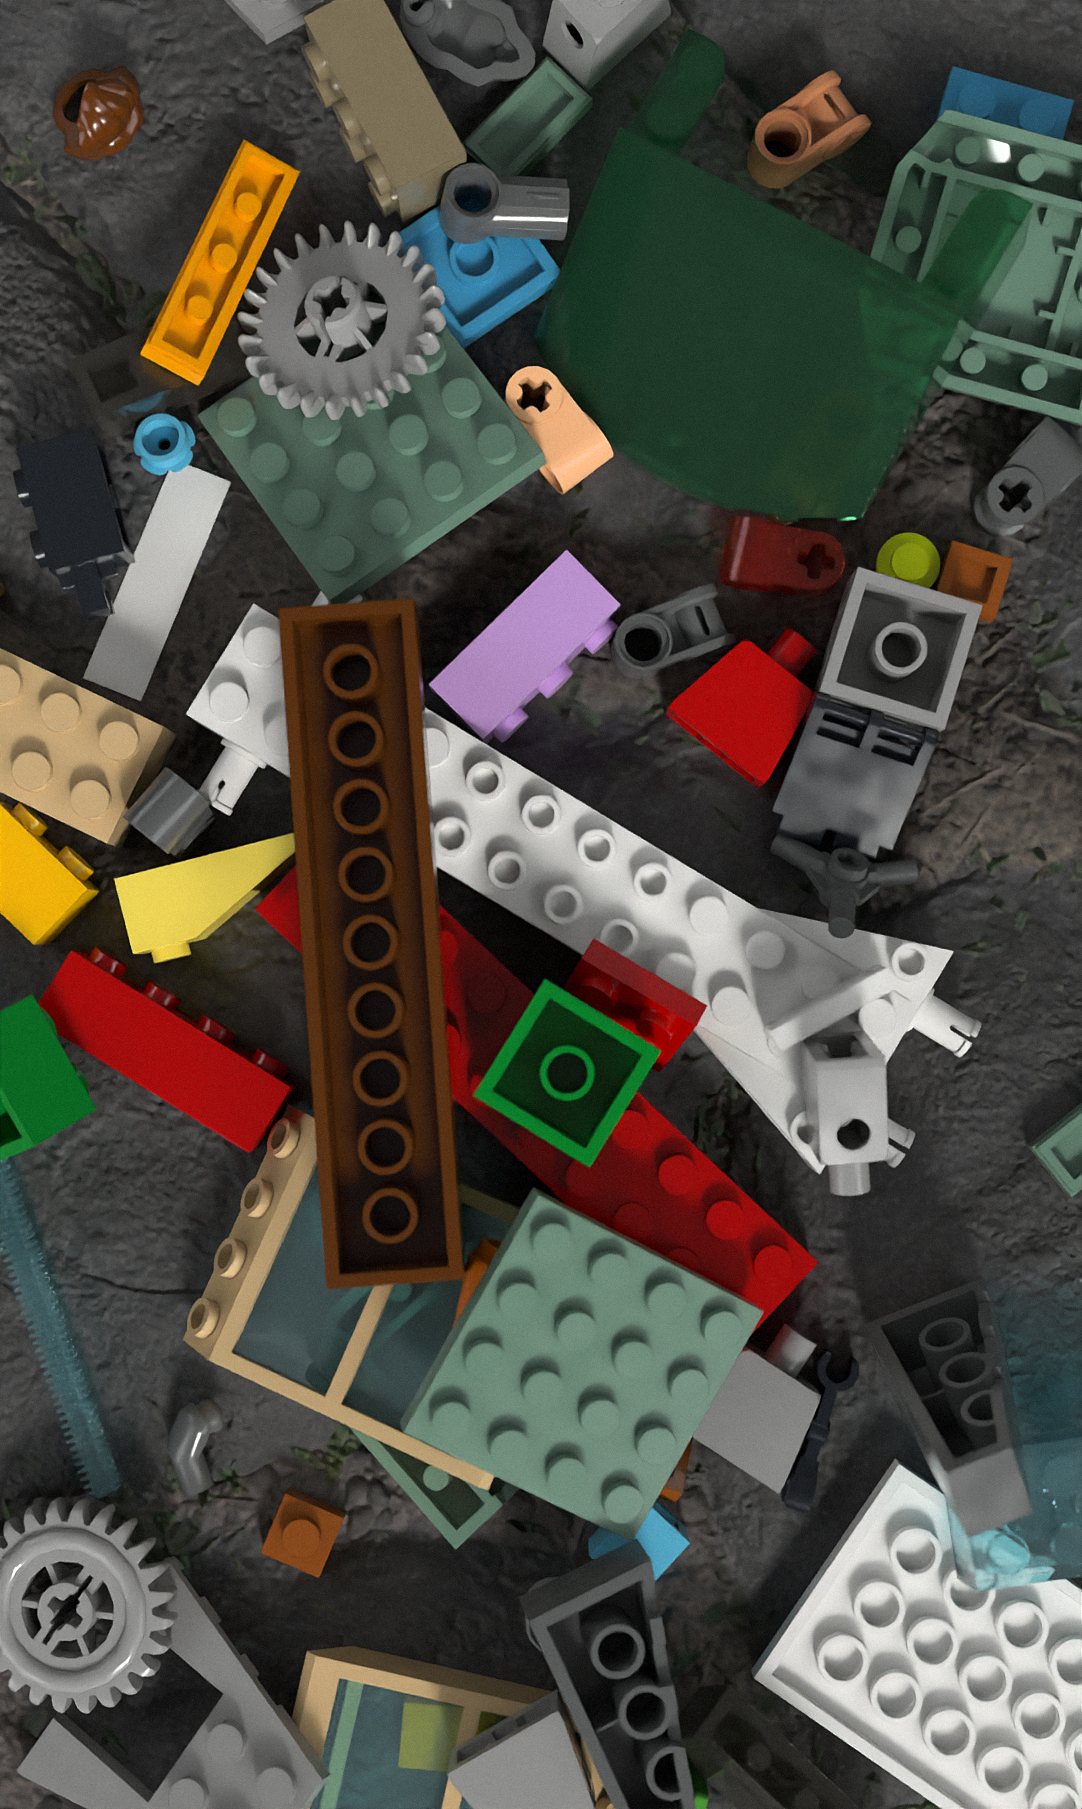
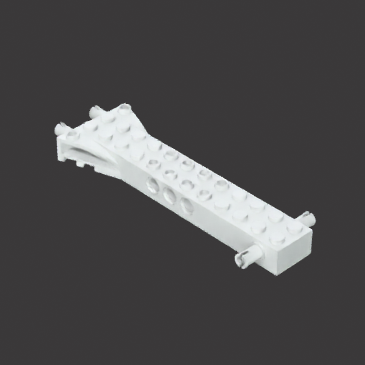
(597, 880)

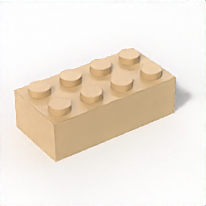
(74, 750)

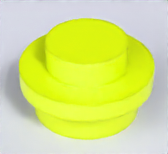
(909, 559)

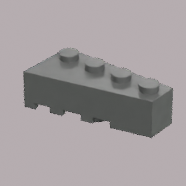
(957, 1397)
(614, 1674)

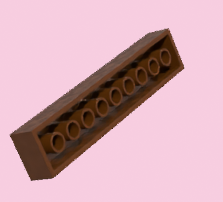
(372, 944)

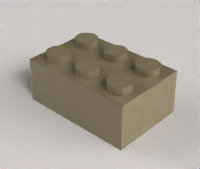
(382, 106)

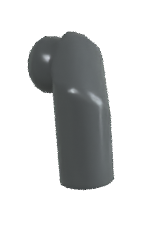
(187, 1442)

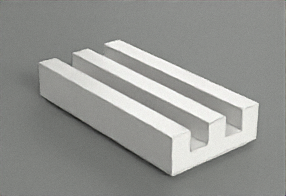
(830, 1007)

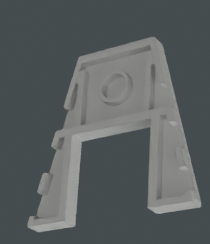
(238, 1759)

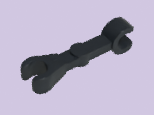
(802, 1480)

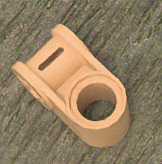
(562, 430)

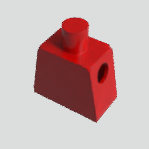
(748, 705)

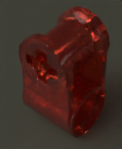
(765, 556)

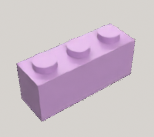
(527, 650)

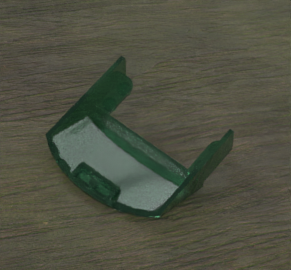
(744, 341)

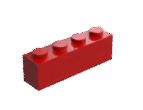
(166, 1049)

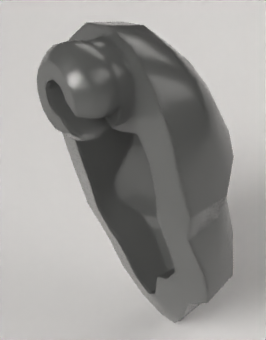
(468, 38)

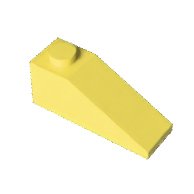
(195, 896)

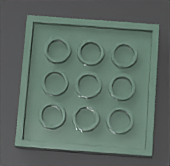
(380, 485)
(581, 1366)

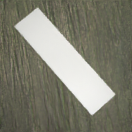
(157, 581)

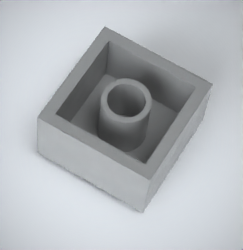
(897, 650)

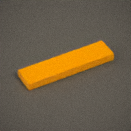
(220, 263)

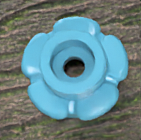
(162, 428)

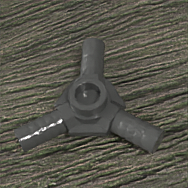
(843, 878)

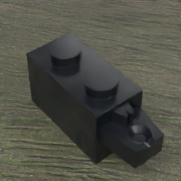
(76, 516)

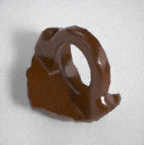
(107, 113)

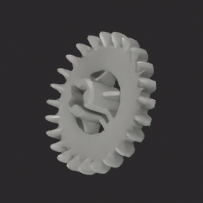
(333, 292)
(119, 1592)

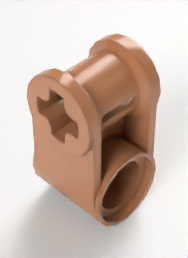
(813, 125)

